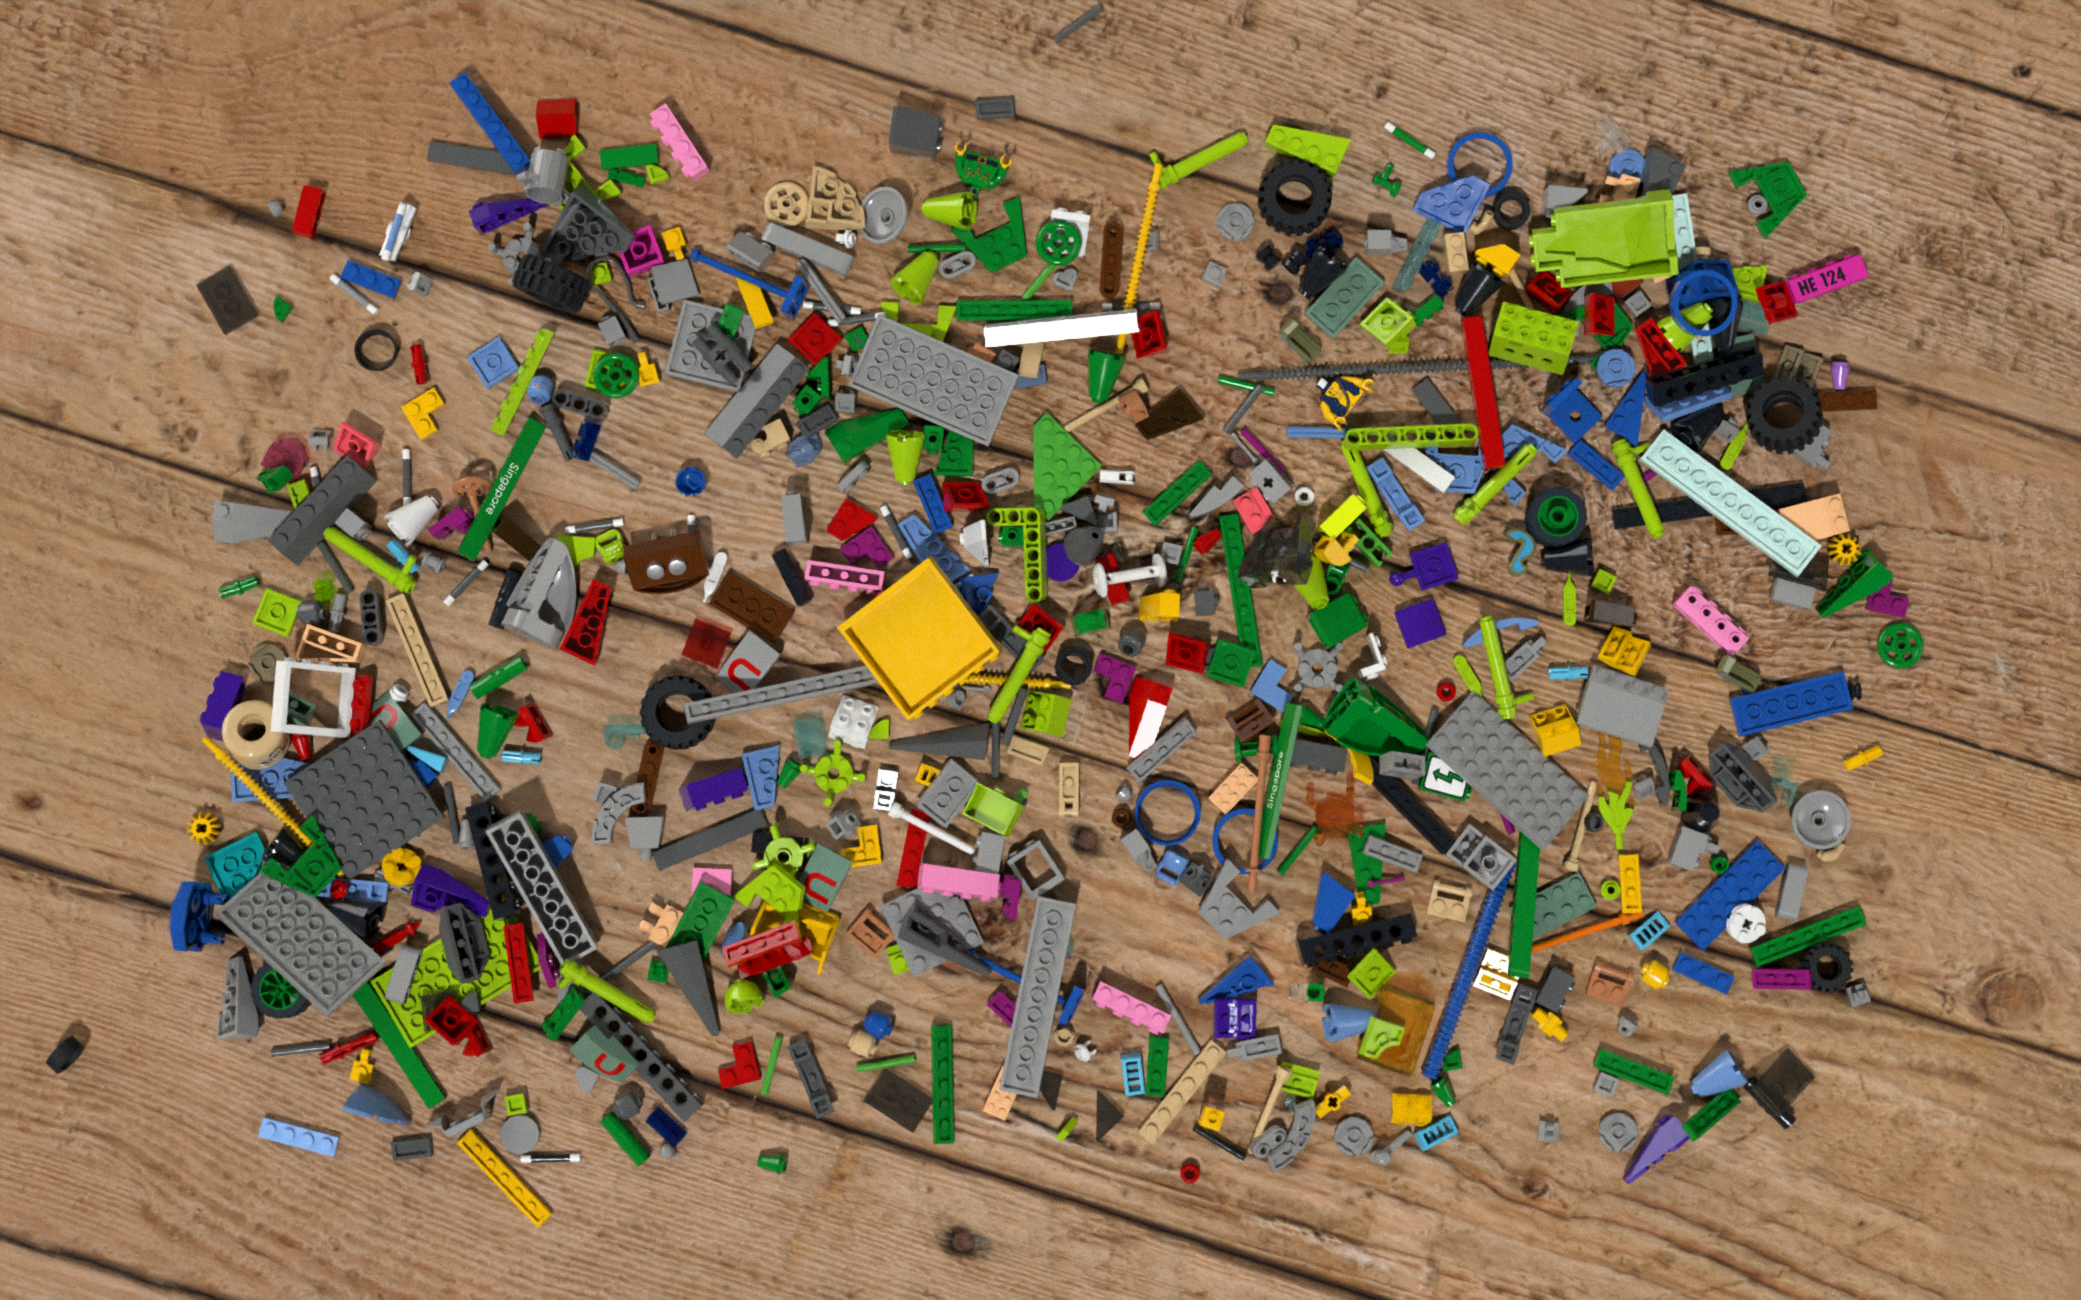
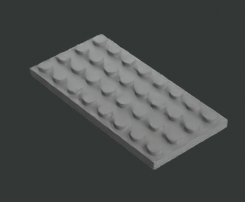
(933, 380)
(1507, 770)
(301, 941)

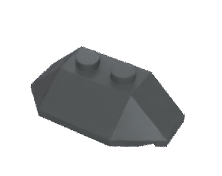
(1741, 778)
(463, 942)

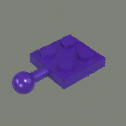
(1430, 567)

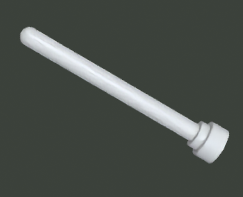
(898, 812)

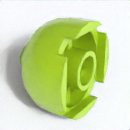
(743, 996)

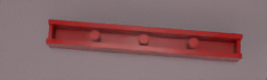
(1482, 393)

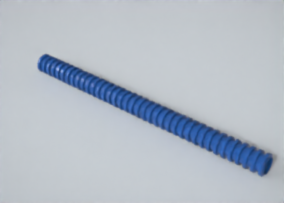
(1466, 977)

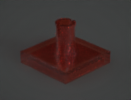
(706, 643)

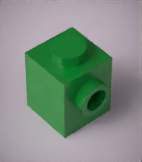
(806, 401)
(933, 439)
(1011, 537)

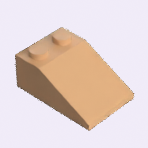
(1818, 517)

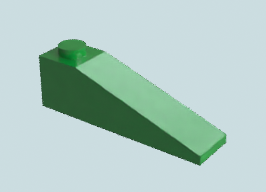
(861, 434)
(1863, 579)

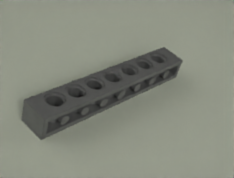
(656, 1081)

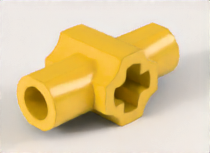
(1549, 1024)
(1340, 1094)

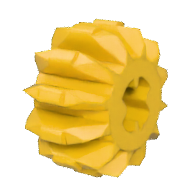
(1837, 547)
(200, 836)

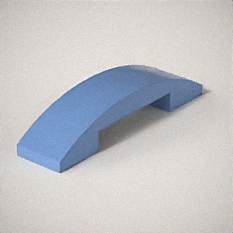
(1394, 494)
(1521, 624)
(361, 890)

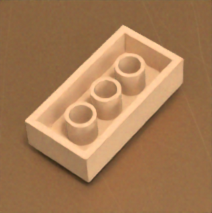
(1233, 788)
(999, 1101)

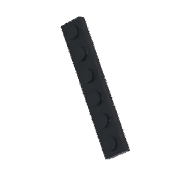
(1411, 810)

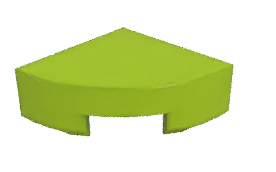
(656, 174)
(880, 730)
(1066, 1129)

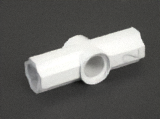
(403, 233)

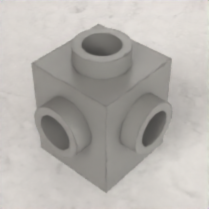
(846, 821)

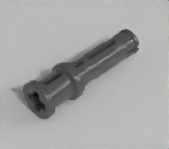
(554, 423)

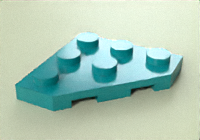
(236, 864)

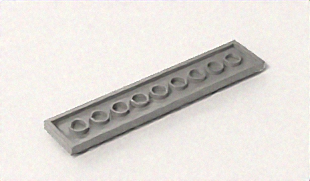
(1037, 997)

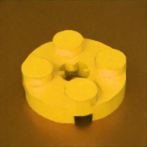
(390, 868)

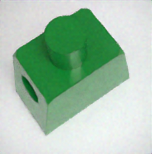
(1090, 622)

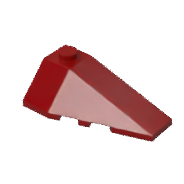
(1146, 710)

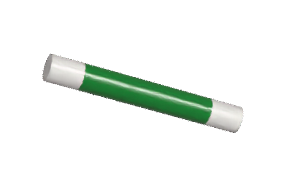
(1409, 140)

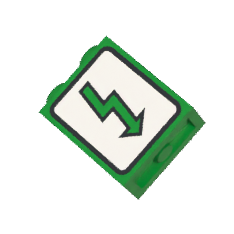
(1443, 780)

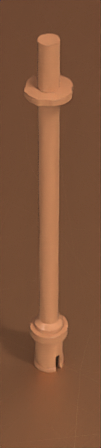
(1263, 756)

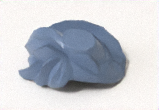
(803, 450)

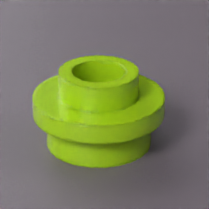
(1604, 892)

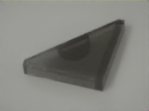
(430, 1002)
(1050, 1087)
(1106, 1116)

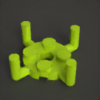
(822, 769)
(787, 845)

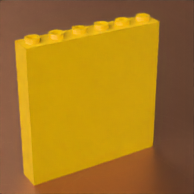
(920, 639)

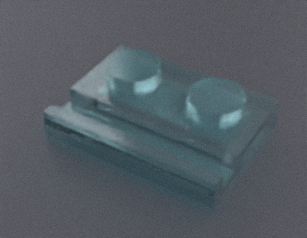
(1753, 320)
(809, 738)

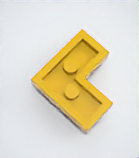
(418, 412)
(869, 850)

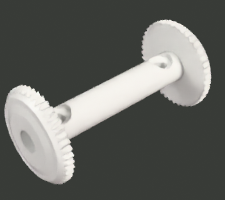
(1158, 568)

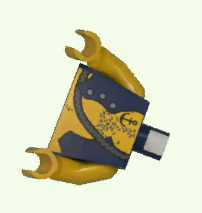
(1341, 397)

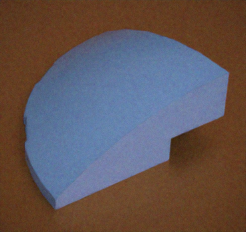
(369, 1101)

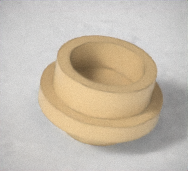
(1064, 1036)

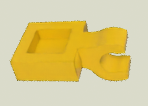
(674, 242)
(647, 373)
(1361, 911)
(362, 1069)

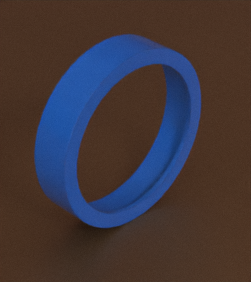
(1450, 168)
(1674, 304)
(1192, 796)
(1223, 820)

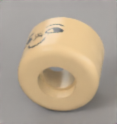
(259, 753)

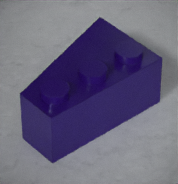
(713, 790)

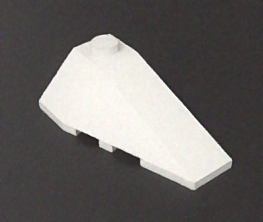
(975, 541)

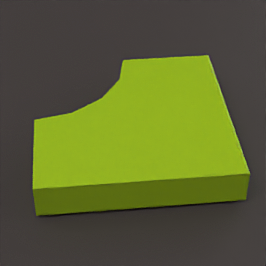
(578, 547)
(1379, 1036)

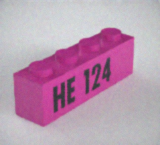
(1827, 279)

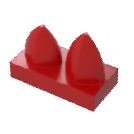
(531, 717)
(1701, 780)
(478, 1042)

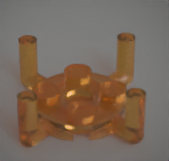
(1329, 808)

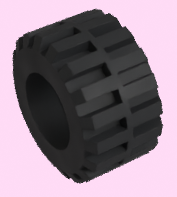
(1841, 960)

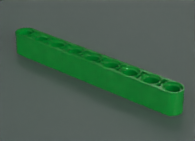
(1523, 908)

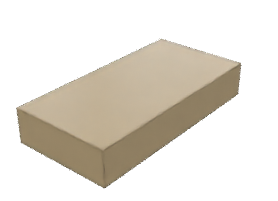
(1031, 359)
(1028, 750)

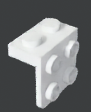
(1079, 220)
(1372, 672)
(853, 721)

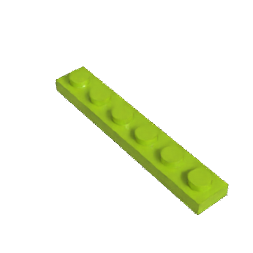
(519, 387)

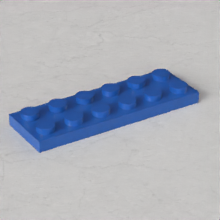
(1791, 704)
(1736, 886)

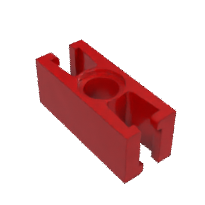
(309, 211)
(1116, 592)

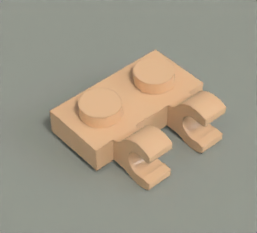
(1626, 188)
(665, 926)

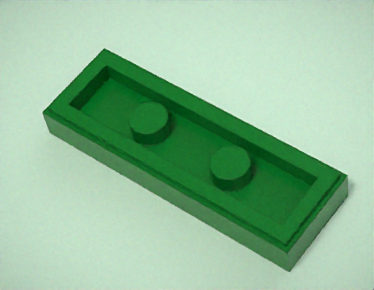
(629, 157)
(1157, 1066)

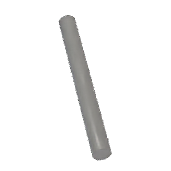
(1178, 1019)

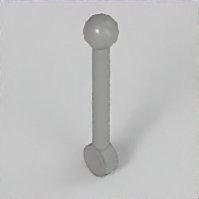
(1255, 460)
(986, 689)

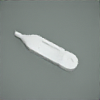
(714, 574)

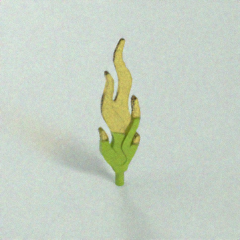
(1617, 788)

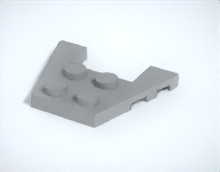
(1226, 911)

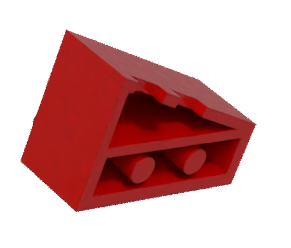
(1657, 350)

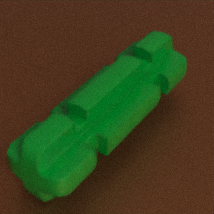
(626, 178)

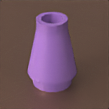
(1840, 374)

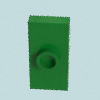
(730, 319)

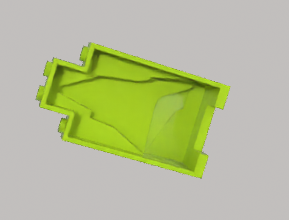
(1609, 241)

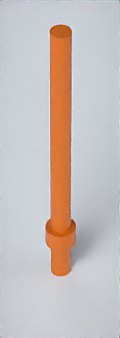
(1622, 919)

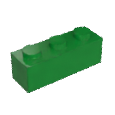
(1427, 310)

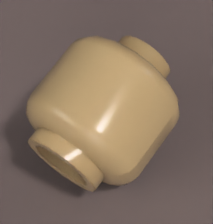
(862, 1044)

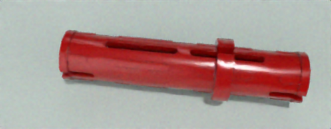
(340, 1051)

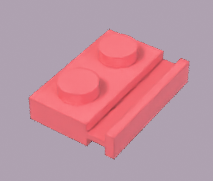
(1253, 510)

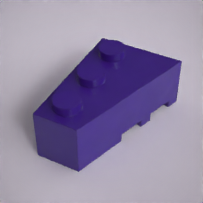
(226, 695)

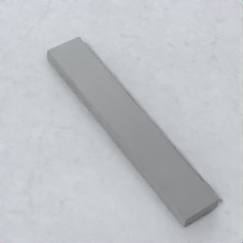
(455, 752)

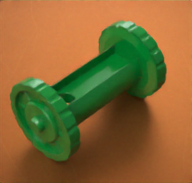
(1250, 748)

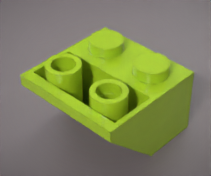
(1046, 713)

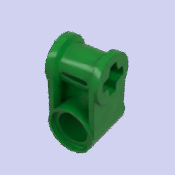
(275, 478)
(1336, 575)

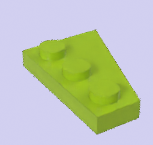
(1748, 280)

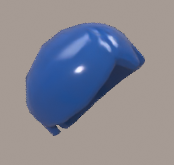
(690, 481)

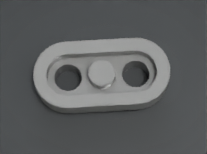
(957, 265)
(1000, 481)
(847, 483)
(1268, 1141)

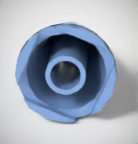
(1345, 1021)
(1719, 1076)

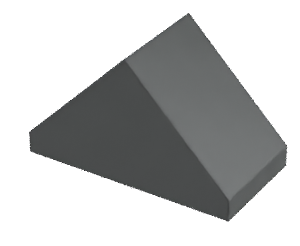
(1081, 510)

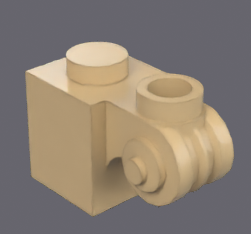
(776, 439)

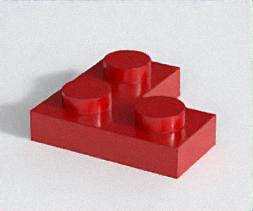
(744, 1071)

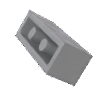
(660, 308)
(1060, 526)

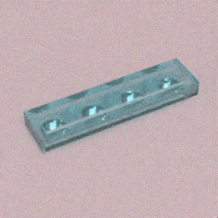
(1416, 255)

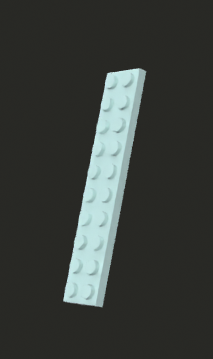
(1730, 503)

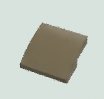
(1798, 364)

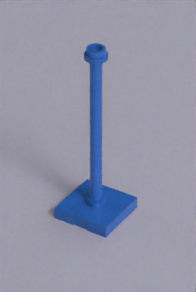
(793, 297)
(1069, 1003)

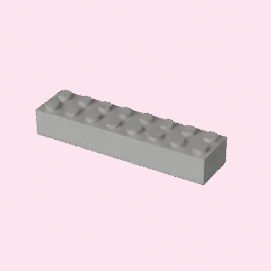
(542, 887)

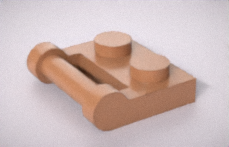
(868, 938)
(1608, 990)

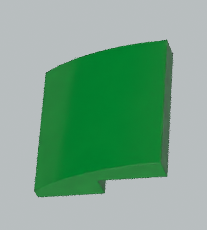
(1678, 786)

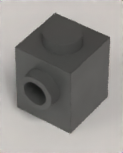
(1205, 602)

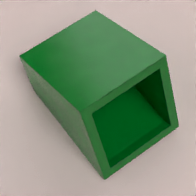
(1337, 621)

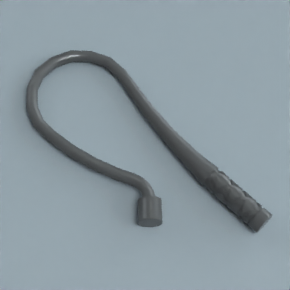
(639, 304)

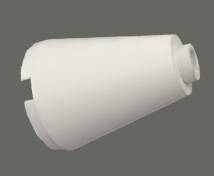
(412, 518)

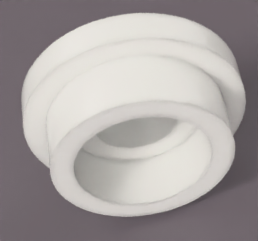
(1308, 491)
(399, 693)

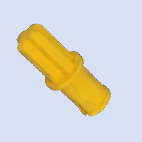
(1863, 758)

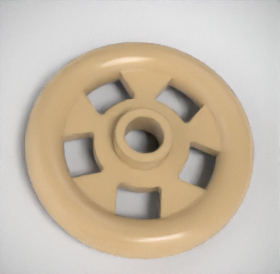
(792, 219)

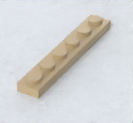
(417, 650)
(1181, 1092)

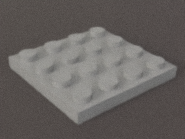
(687, 361)
(946, 910)

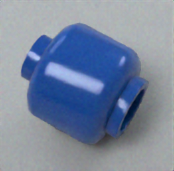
(878, 1024)

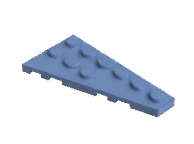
(271, 780)

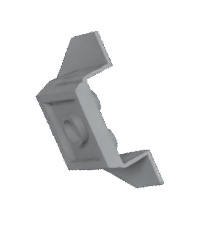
(462, 1125)

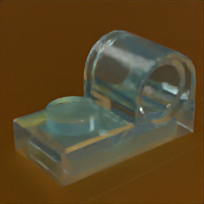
(633, 731)

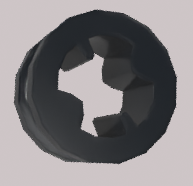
(1855, 691)

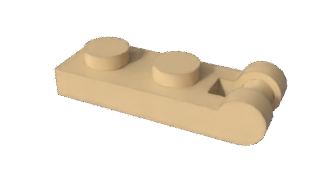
(1069, 789)

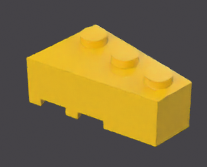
(1160, 607)

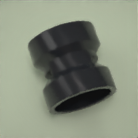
(1270, 262)
(1294, 262)

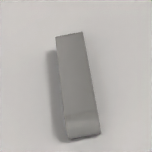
(807, 248)

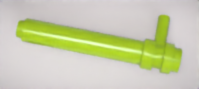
(1173, 173)
(1626, 460)
(1473, 505)
(1377, 514)
(394, 576)
(1034, 648)
(1504, 696)
(581, 976)

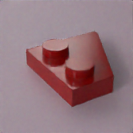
(849, 520)

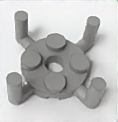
(514, 248)
(1325, 659)

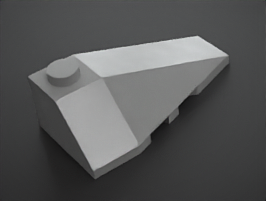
(243, 522)
(239, 1012)

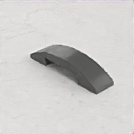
(1004, 634)
(1662, 792)
(1515, 1024)
(811, 1078)

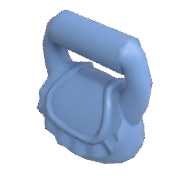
(1174, 862)

